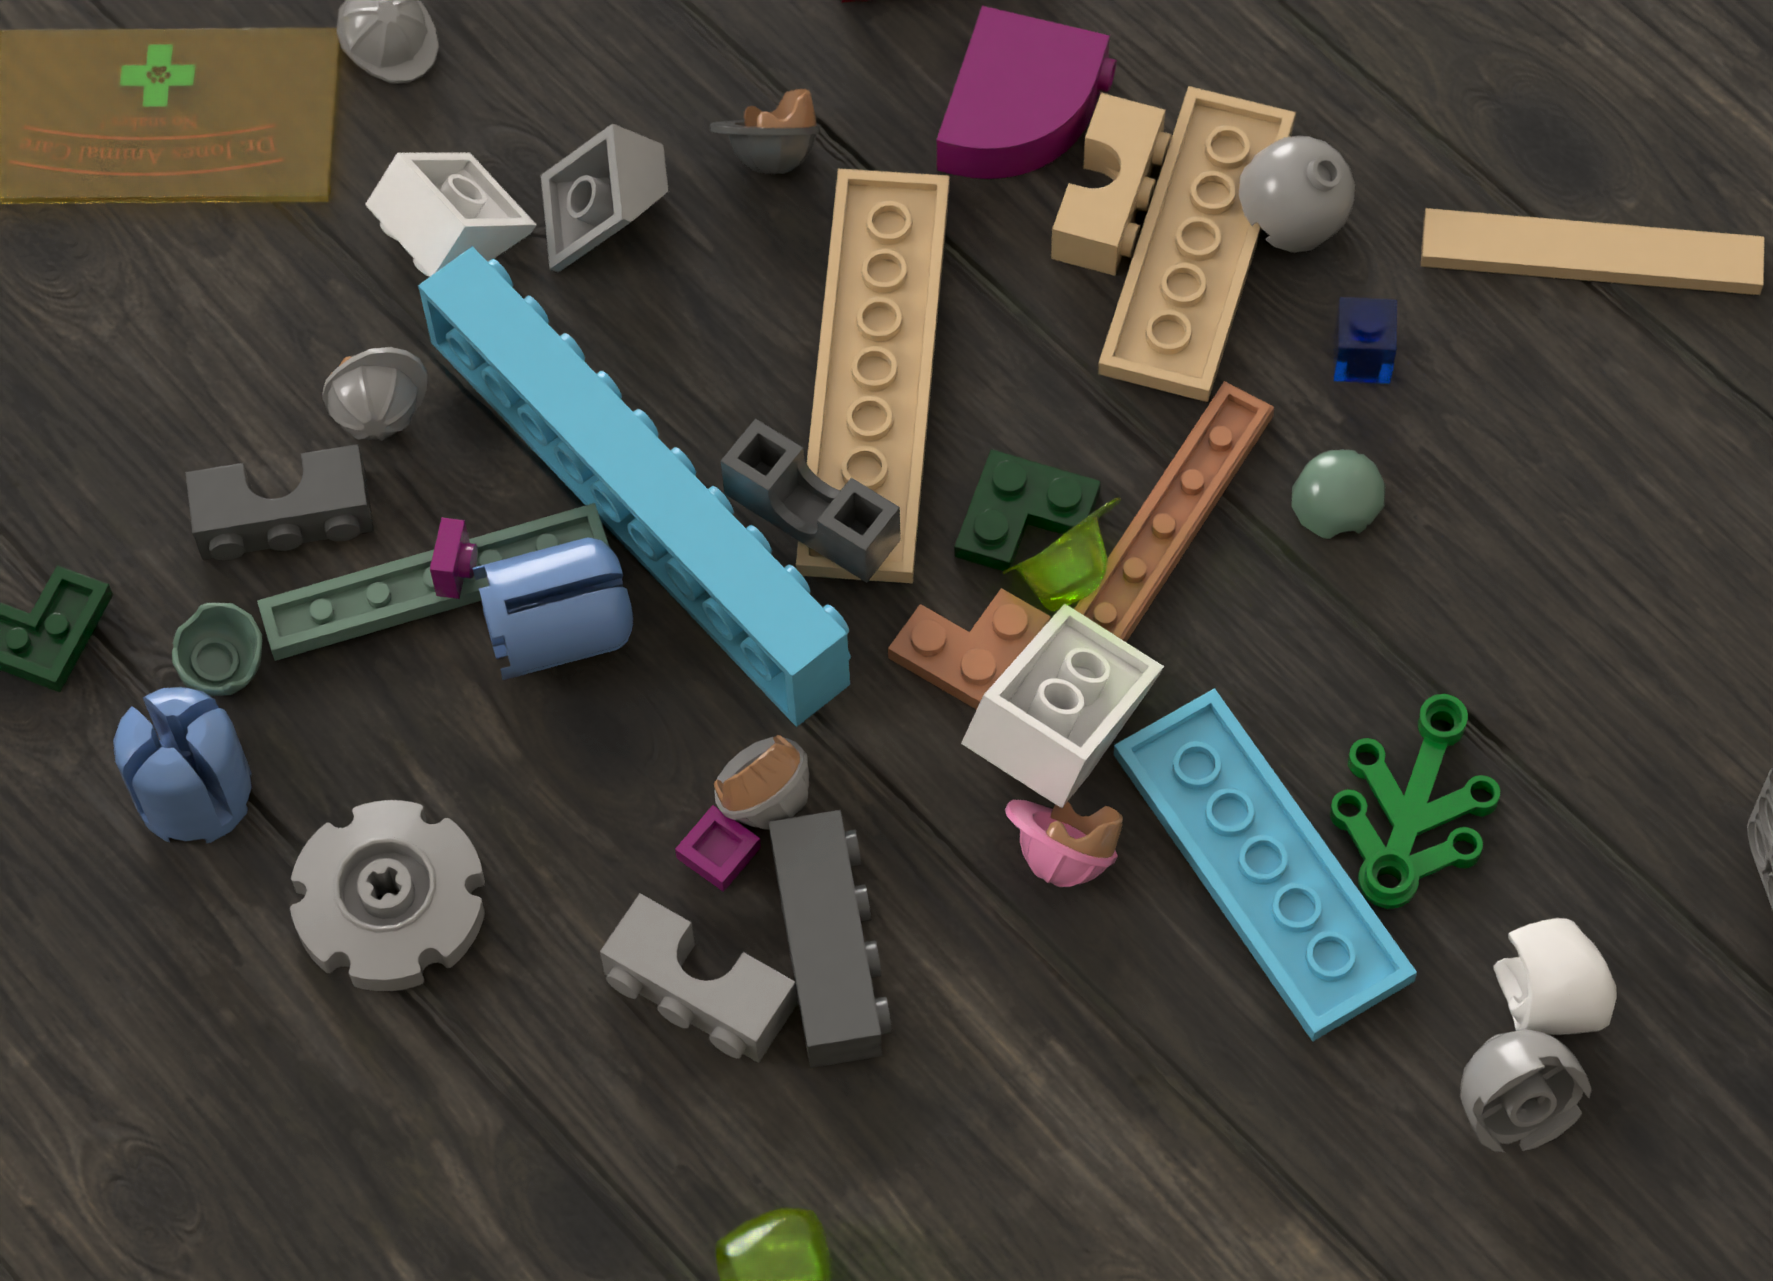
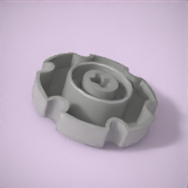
(400, 935)

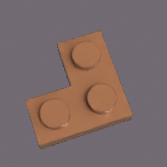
(962, 660)

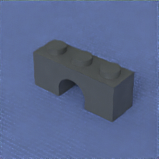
(326, 505)
(844, 525)

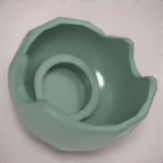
(1338, 493)
(217, 649)

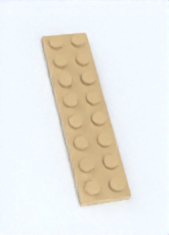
(878, 349)

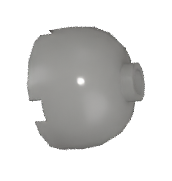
(1297, 192)
(1522, 1089)

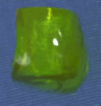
(776, 1247)

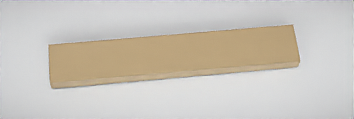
(1593, 251)

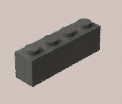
(827, 939)

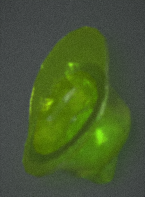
(1070, 565)

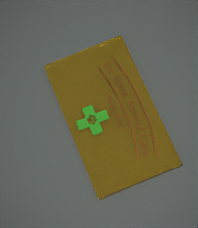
(167, 115)

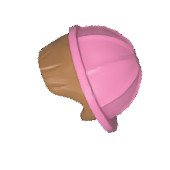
(1063, 844)

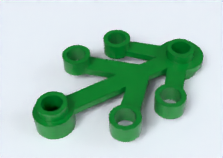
(1411, 812)

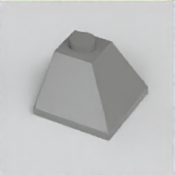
(600, 191)

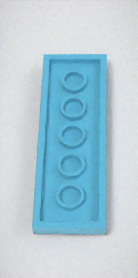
(1264, 864)

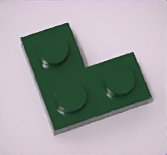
(1019, 494)
(52, 637)

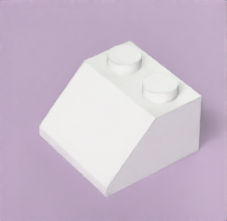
(445, 206)

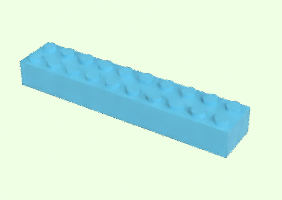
(638, 485)

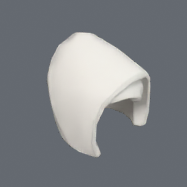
(1557, 980)

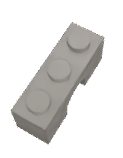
(737, 1010)

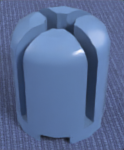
(555, 605)
(172, 773)

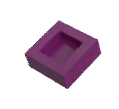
(452, 558)
(718, 848)

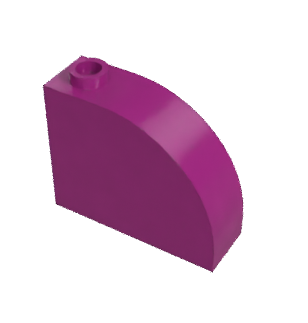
(1021, 95)

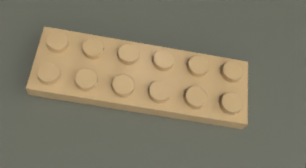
(1192, 249)

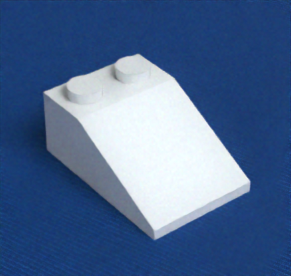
(1060, 705)

